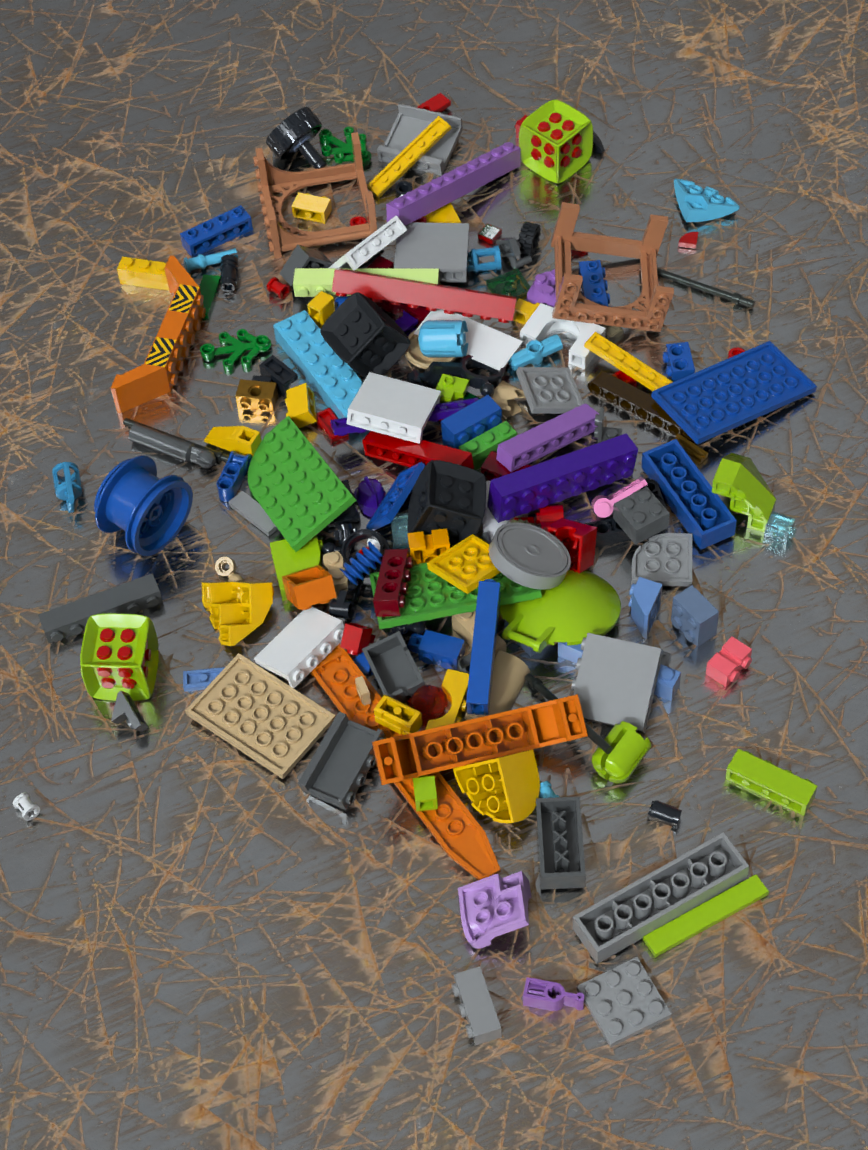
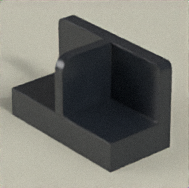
(279, 373)

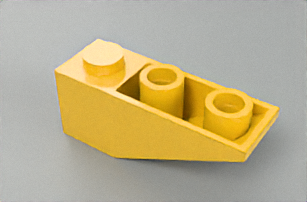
(235, 438)

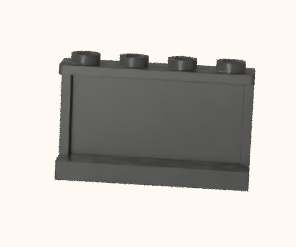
(341, 762)

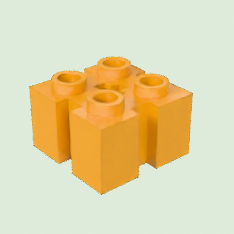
(427, 547)

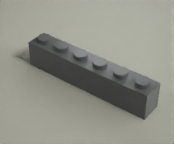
(124, 599)

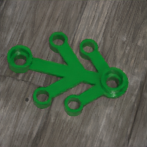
(326, 137)
(258, 344)

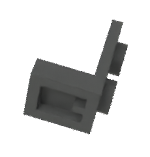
(604, 433)

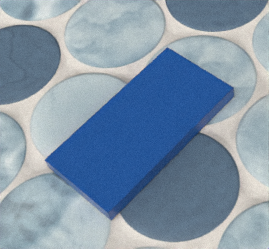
(395, 497)

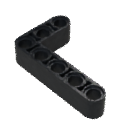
(611, 533)

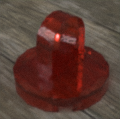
(430, 702)

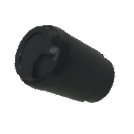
(664, 813)

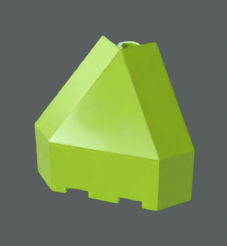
(745, 486)

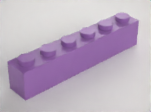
(547, 437)

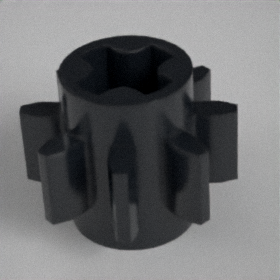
(343, 532)

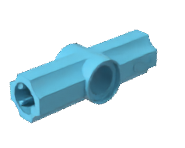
(535, 352)

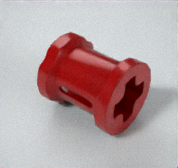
(278, 288)

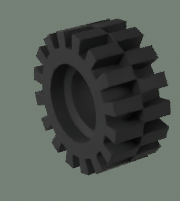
(529, 238)

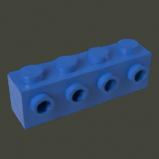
(216, 231)
(593, 284)

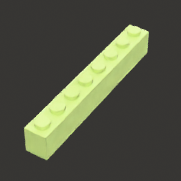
(311, 281)

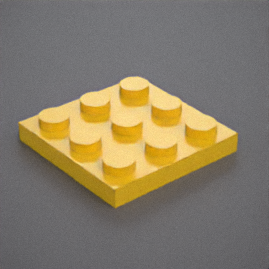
(465, 564)

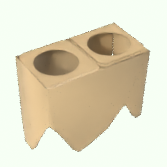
(505, 398)

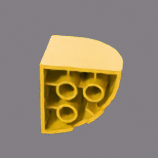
(502, 786)

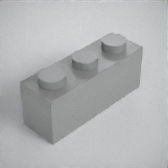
(476, 1006)

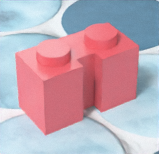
(728, 663)

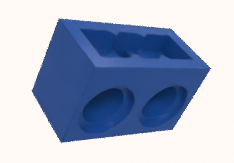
(678, 361)

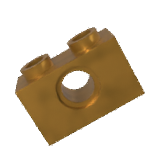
(256, 395)

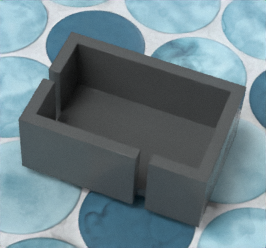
(394, 667)

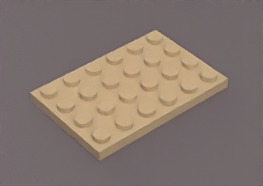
(260, 715)

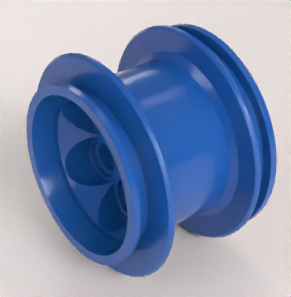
(142, 505)

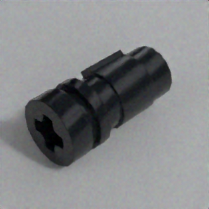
(229, 273)

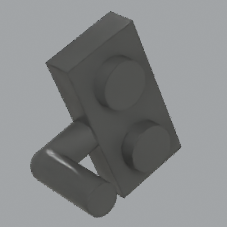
(511, 248)

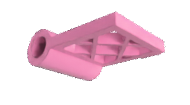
(604, 505)

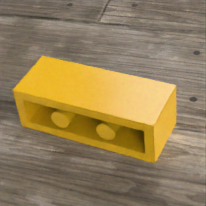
(142, 273)

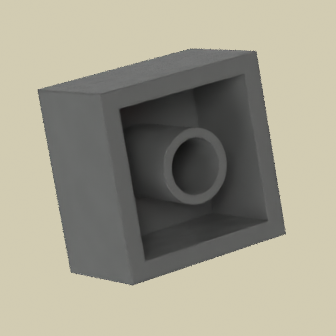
(641, 515)

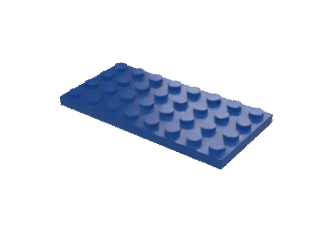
(733, 392)

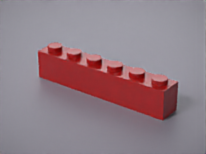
(411, 453)

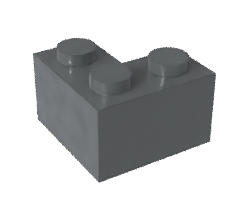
(303, 258)

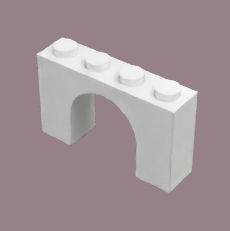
(542, 324)

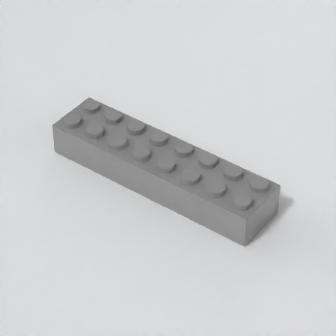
(660, 897)

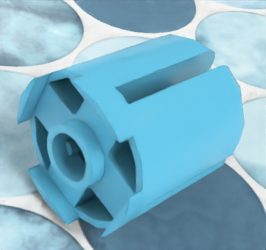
(443, 338)

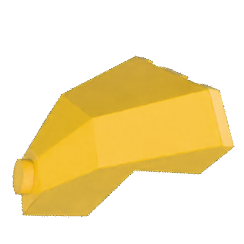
(237, 607)

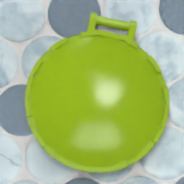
(564, 613)

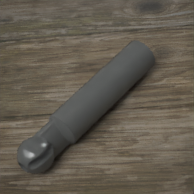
(171, 446)

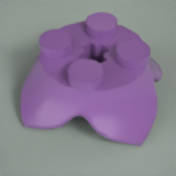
(543, 289)

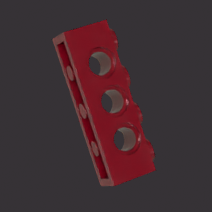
(393, 582)

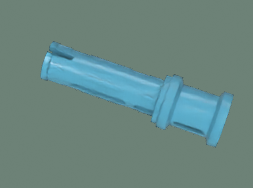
(203, 261)

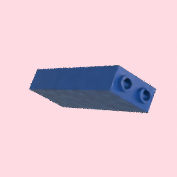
(483, 647)

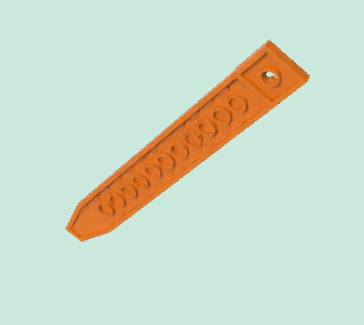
(450, 823)

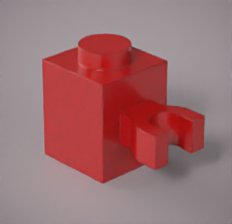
(356, 638)

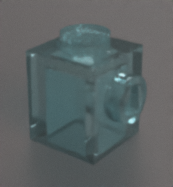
(780, 528)

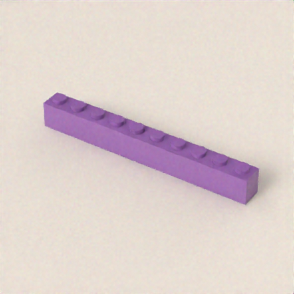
(454, 184)

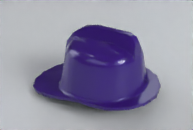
(369, 495)

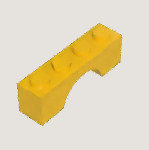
(455, 687)

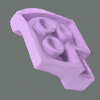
(494, 907)

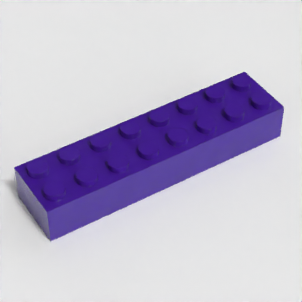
(561, 477)

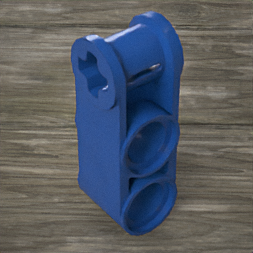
(232, 475)

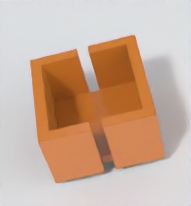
(309, 587)

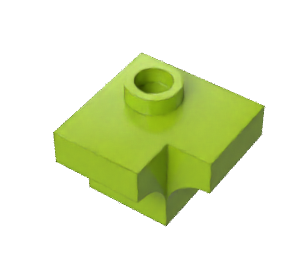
(452, 388)

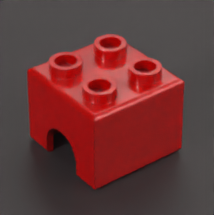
(578, 540)

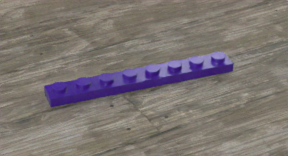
(441, 411)

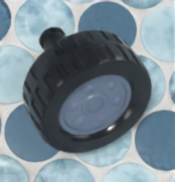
(295, 135)

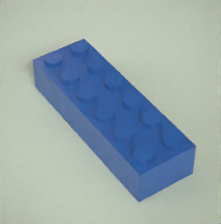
(689, 494)

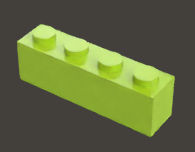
(771, 782)

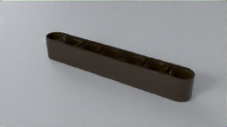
(634, 401)

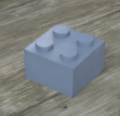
(694, 616)

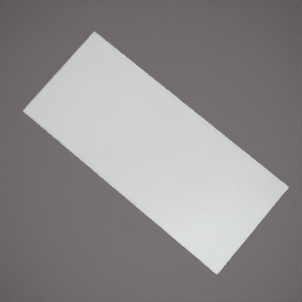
(484, 342)

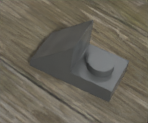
(126, 708)

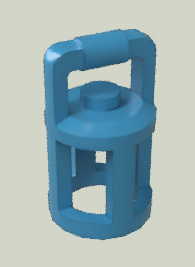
(473, 259)
(68, 489)

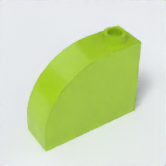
(288, 561)

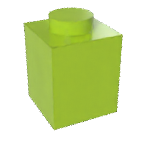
(425, 793)

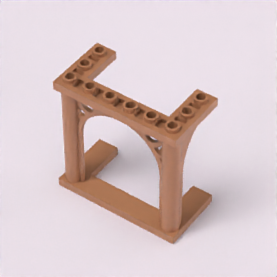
(278, 180)
(567, 286)

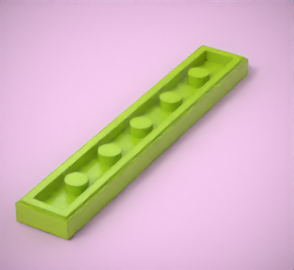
(705, 915)

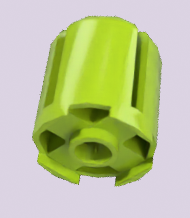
(627, 753)

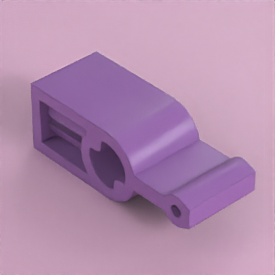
(540, 995)

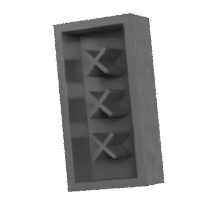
(560, 843)

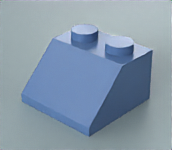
(645, 604)

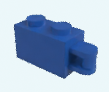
(437, 649)

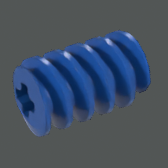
(362, 563)

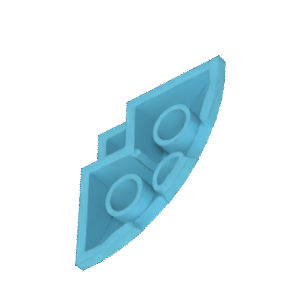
(702, 204)

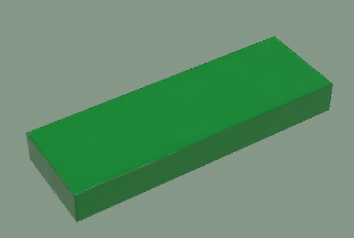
(209, 288)

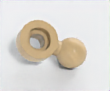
(230, 573)

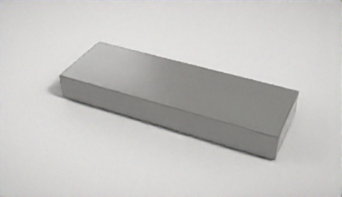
(252, 512)

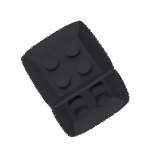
(365, 336)
(447, 498)

